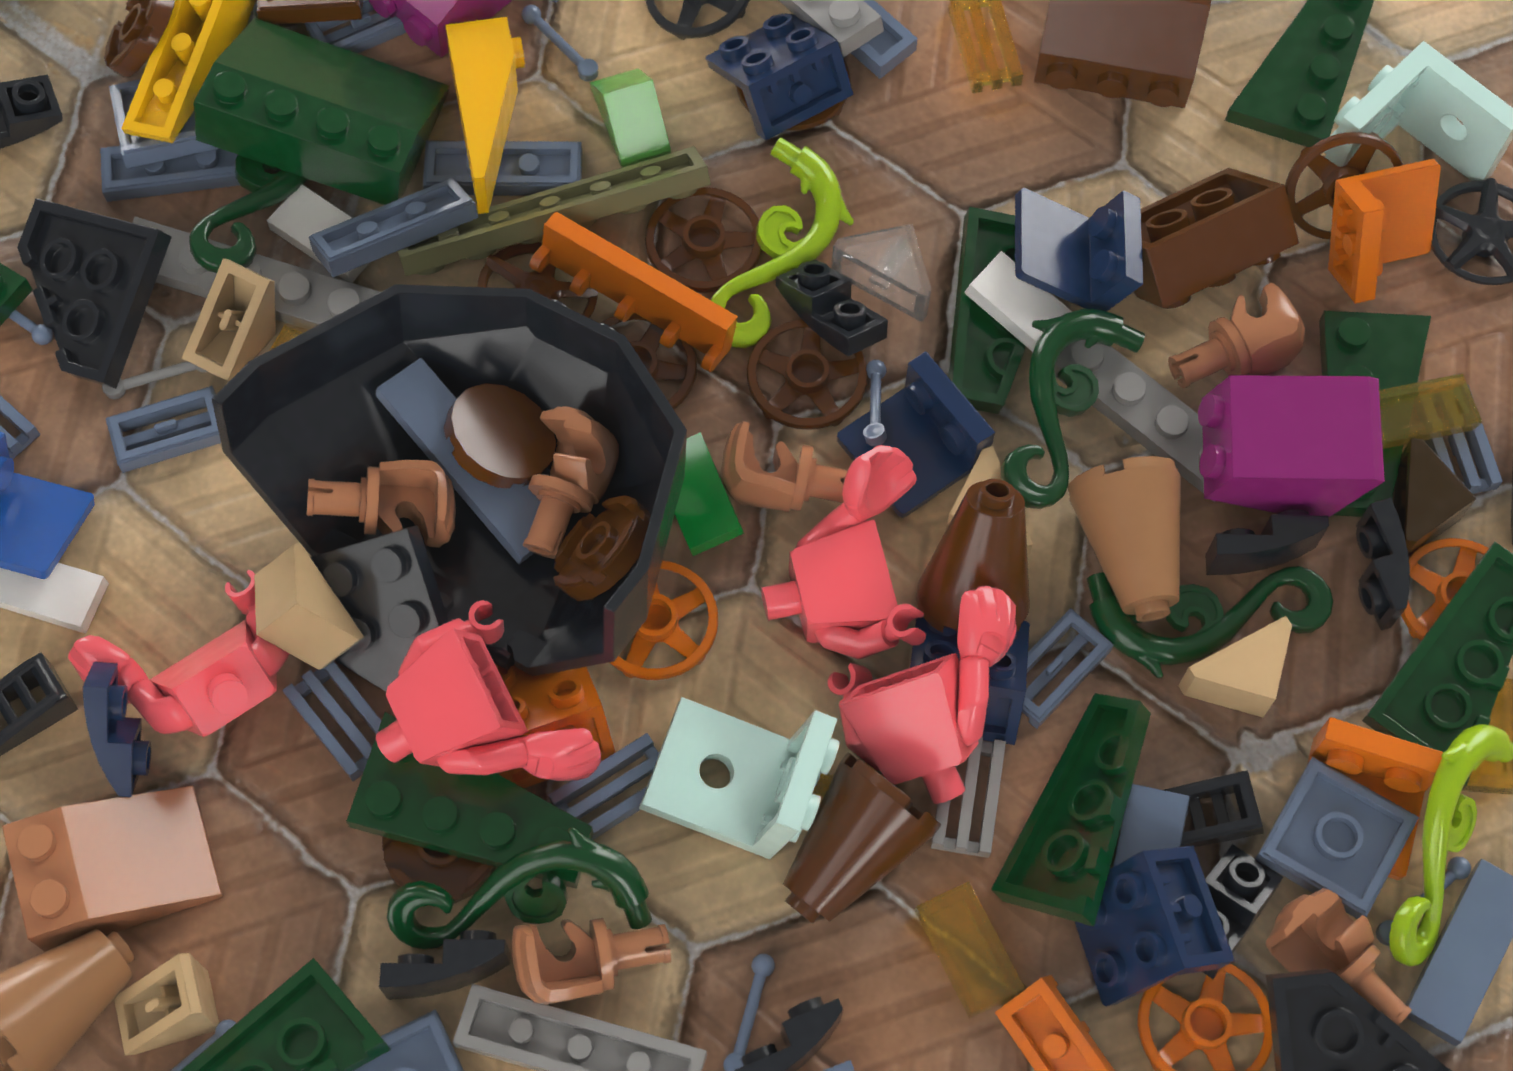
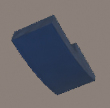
(112, 734)

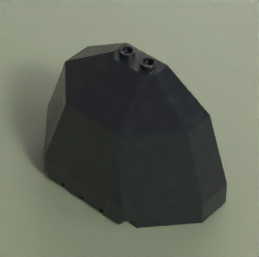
(316, 417)

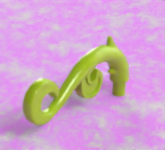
(770, 234)
(1446, 827)

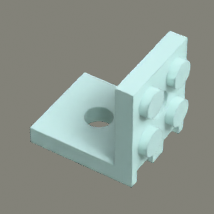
(1425, 100)
(768, 783)

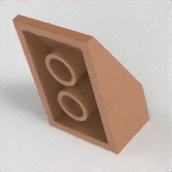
(110, 864)

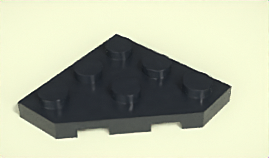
(91, 284)
(388, 595)
(1330, 1027)

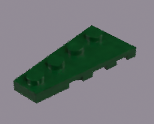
(1304, 74)
(1380, 348)
(1457, 664)
(457, 813)
(1075, 825)

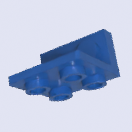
(36, 519)

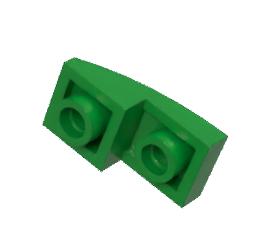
(703, 503)

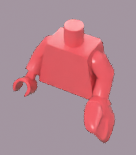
(841, 569)
(202, 688)
(933, 712)
(461, 715)

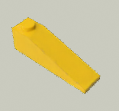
(180, 64)
(486, 90)

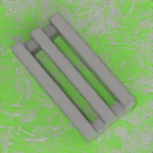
(961, 843)

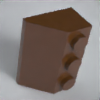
(1124, 48)
(1212, 234)

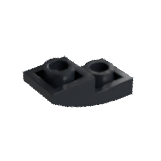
(27, 109)
(826, 306)
(1282, 540)
(1387, 578)
(1240, 893)
(463, 964)
(803, 1034)

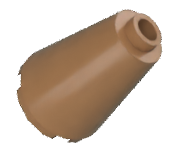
(1134, 531)
(58, 997)

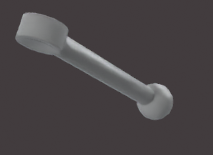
(149, 377)

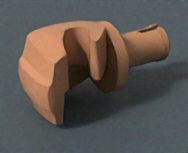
(1245, 342)
(577, 478)
(780, 489)
(392, 492)
(1319, 934)
(588, 965)

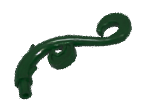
(265, 192)
(1050, 398)
(1203, 604)
(530, 905)

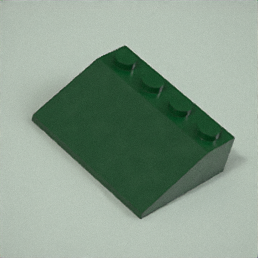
(318, 111)

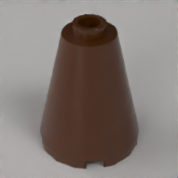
(978, 549)
(854, 841)

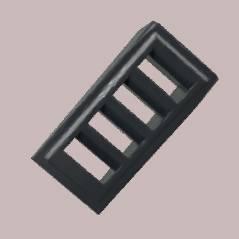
(39, 715)
(1237, 783)

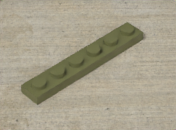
(582, 201)

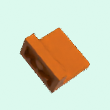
(1381, 221)
(553, 704)
(1384, 765)

